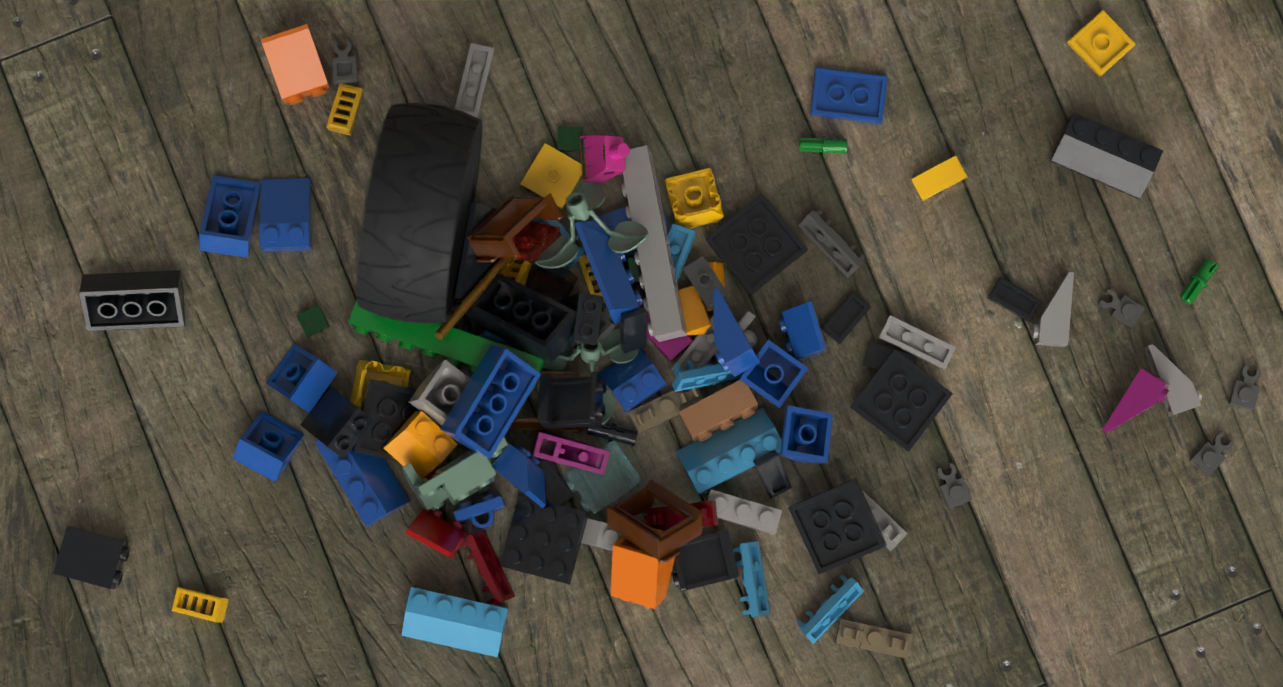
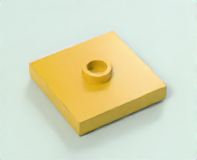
(1101, 43)
(553, 174)

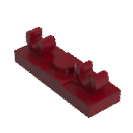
(665, 517)
(489, 567)

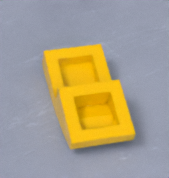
(939, 178)

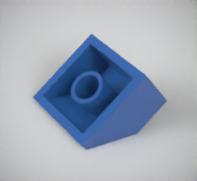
(802, 331)
(775, 374)
(301, 377)
(633, 381)
(806, 435)
(267, 446)
(523, 472)

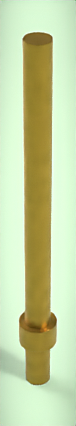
(472, 297)

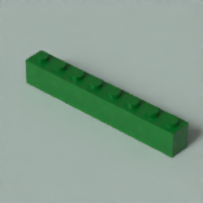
(456, 347)

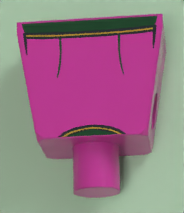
(602, 157)

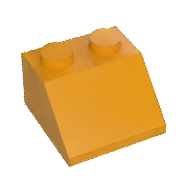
(420, 444)

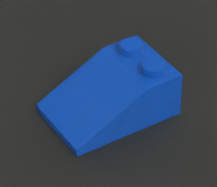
(285, 215)
(229, 216)
(732, 345)

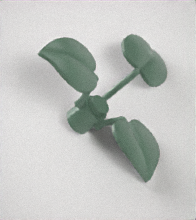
(580, 205)
(590, 354)

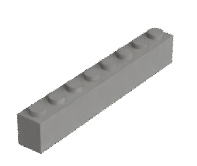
(654, 253)

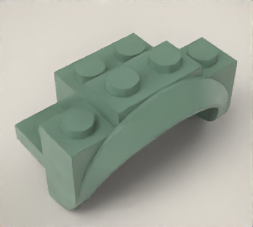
(455, 480)

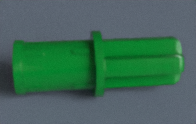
(823, 145)
(1198, 281)

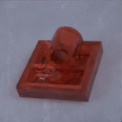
(535, 239)

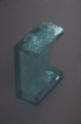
(602, 490)

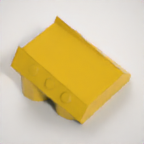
(694, 199)
(381, 372)

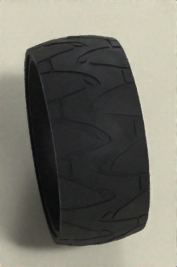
(418, 212)

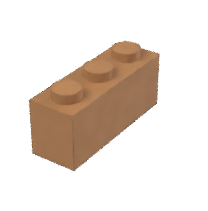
(718, 411)

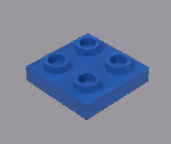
(469, 511)

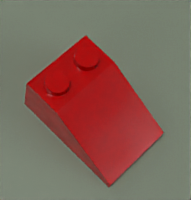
(437, 533)

